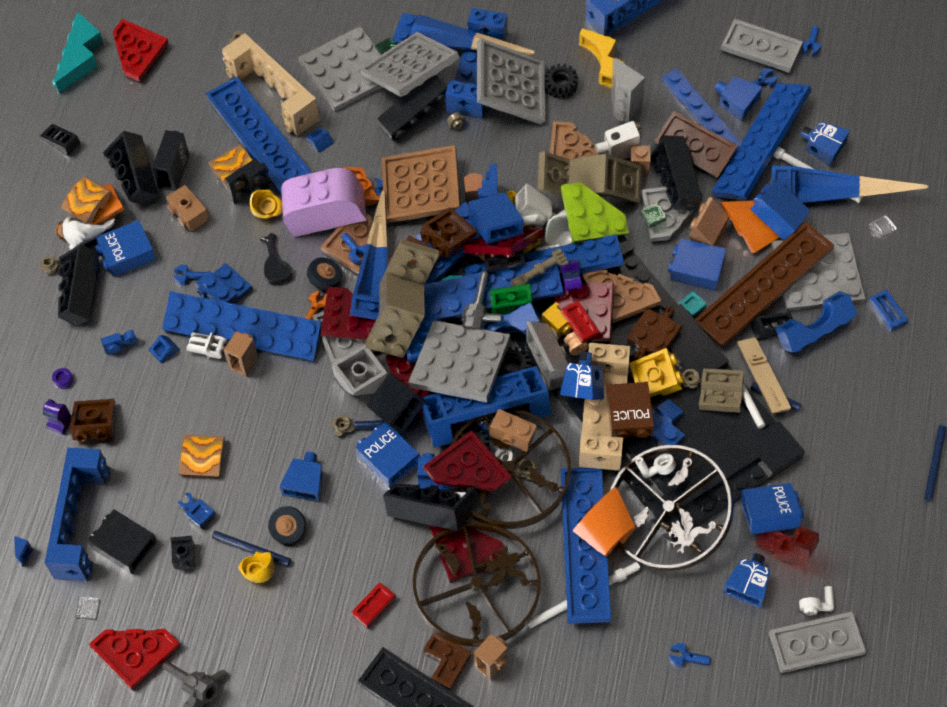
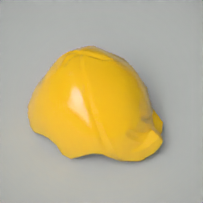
(265, 204)
(257, 568)

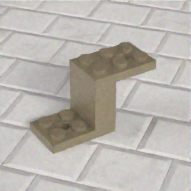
(600, 173)
(402, 298)

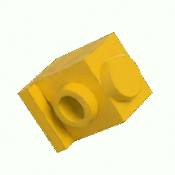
(556, 320)

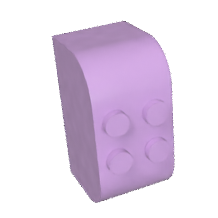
(322, 201)

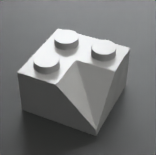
(359, 372)

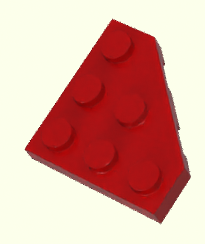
(137, 48)
(134, 652)

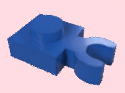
(117, 342)
(197, 512)

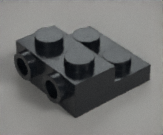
(247, 180)

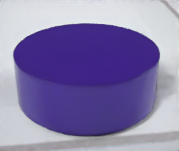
(62, 378)

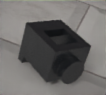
(186, 545)

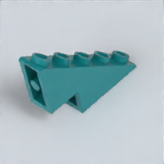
(77, 54)

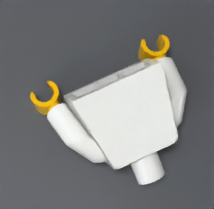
(532, 206)

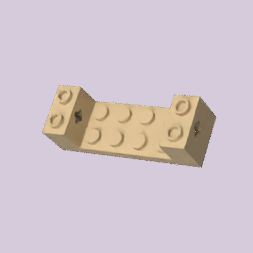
(246, 56)
(596, 432)

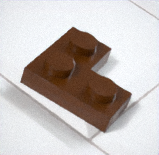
(451, 658)

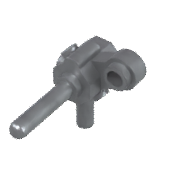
(476, 314)
(198, 685)

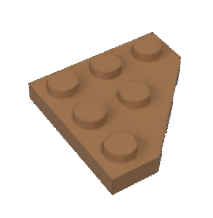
(569, 142)
(339, 250)
(629, 295)

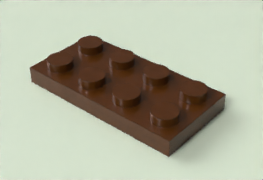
(706, 149)

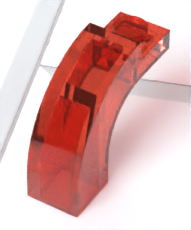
(789, 549)

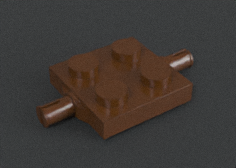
(654, 332)

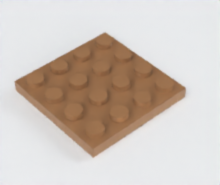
(420, 183)

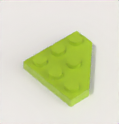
(590, 214)

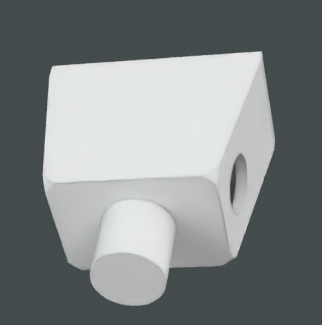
(619, 141)

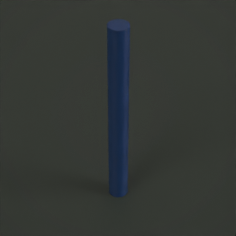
(935, 463)
(249, 547)

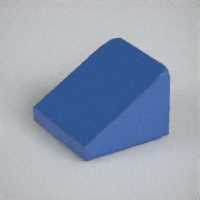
(319, 139)
(163, 348)
(669, 411)
(22, 550)

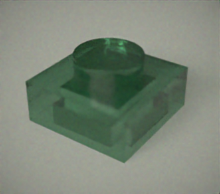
(385, 45)
(653, 214)

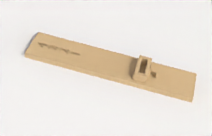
(764, 375)

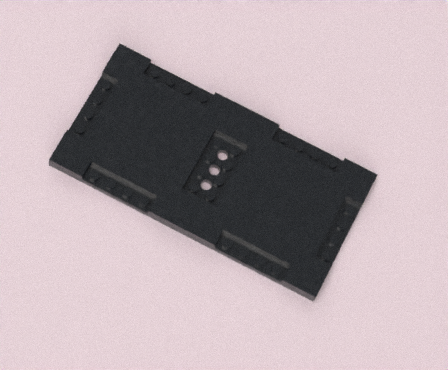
(728, 438)

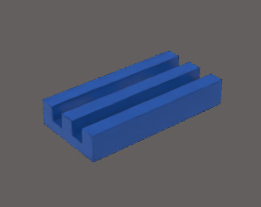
(896, 323)

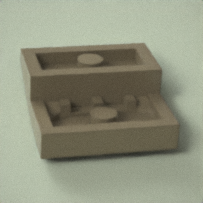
(721, 390)

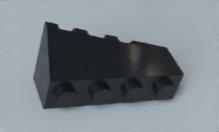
(411, 106)
(132, 167)
(677, 172)
(77, 284)
(430, 505)

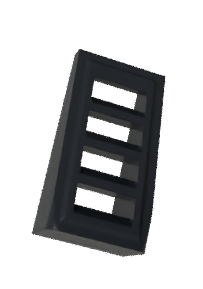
(66, 148)
(760, 327)

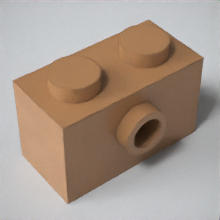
(187, 208)
(241, 353)
(512, 430)
(491, 656)

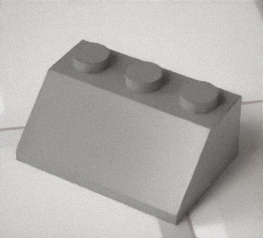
(626, 91)
(547, 353)

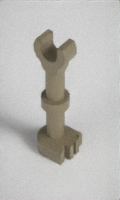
(557, 257)

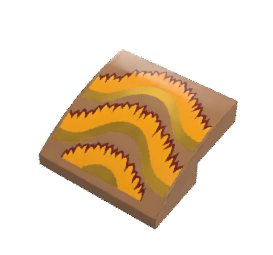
(229, 163)
(86, 199)
(201, 455)

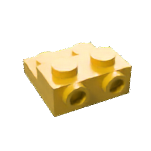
(659, 372)

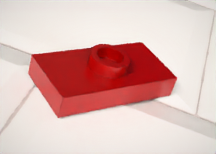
(579, 321)
(373, 604)

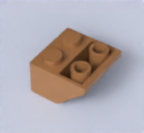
(710, 223)

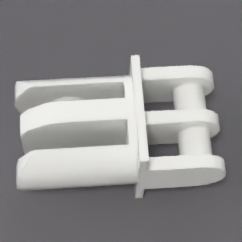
(205, 344)

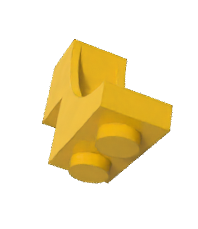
(603, 48)

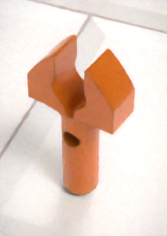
(315, 306)

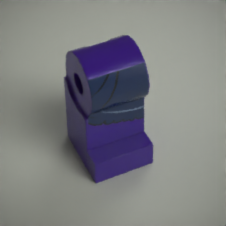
(571, 275)
(58, 416)

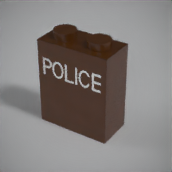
(629, 410)

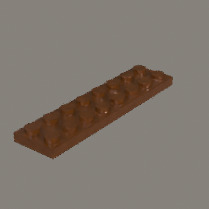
(764, 284)

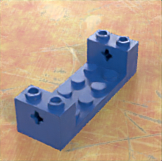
(609, 16)
(464, 87)
(507, 392)
(80, 468)

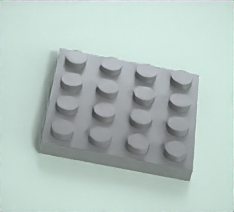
(409, 64)
(337, 65)
(510, 81)
(832, 274)
(459, 361)

